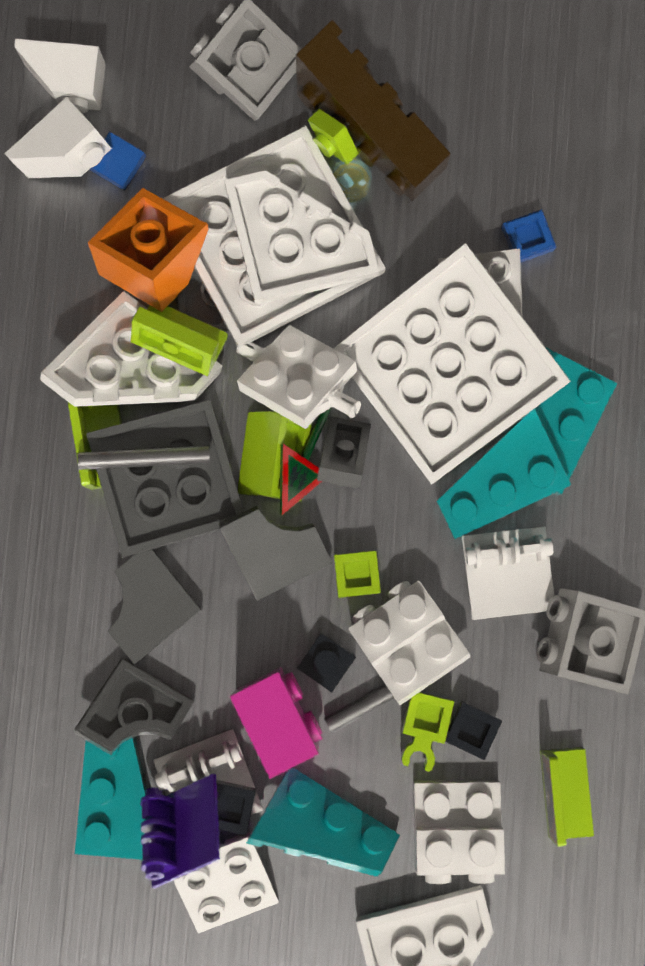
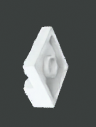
(408, 640)
(458, 830)

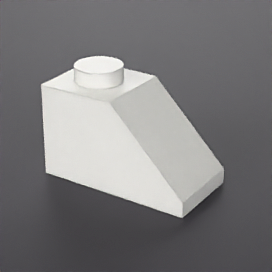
(66, 71)
(59, 145)

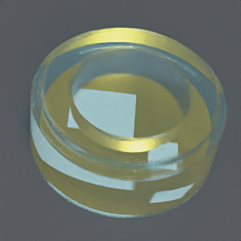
(353, 179)

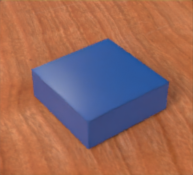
(120, 162)
(530, 235)

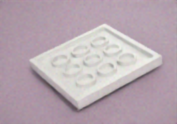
(221, 261)
(451, 364)

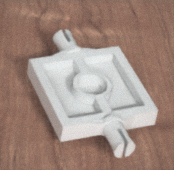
(298, 377)

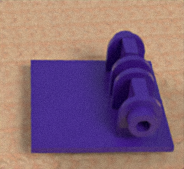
(179, 830)

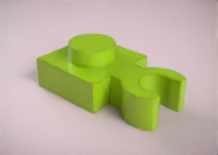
(427, 721)

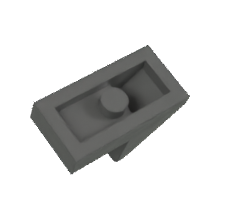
(344, 452)

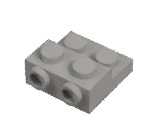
(246, 58)
(592, 640)

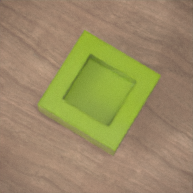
(332, 137)
(357, 574)

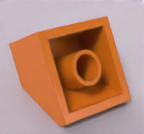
(149, 248)

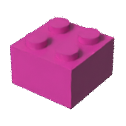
(277, 721)

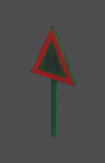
(297, 473)

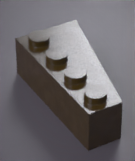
(372, 112)

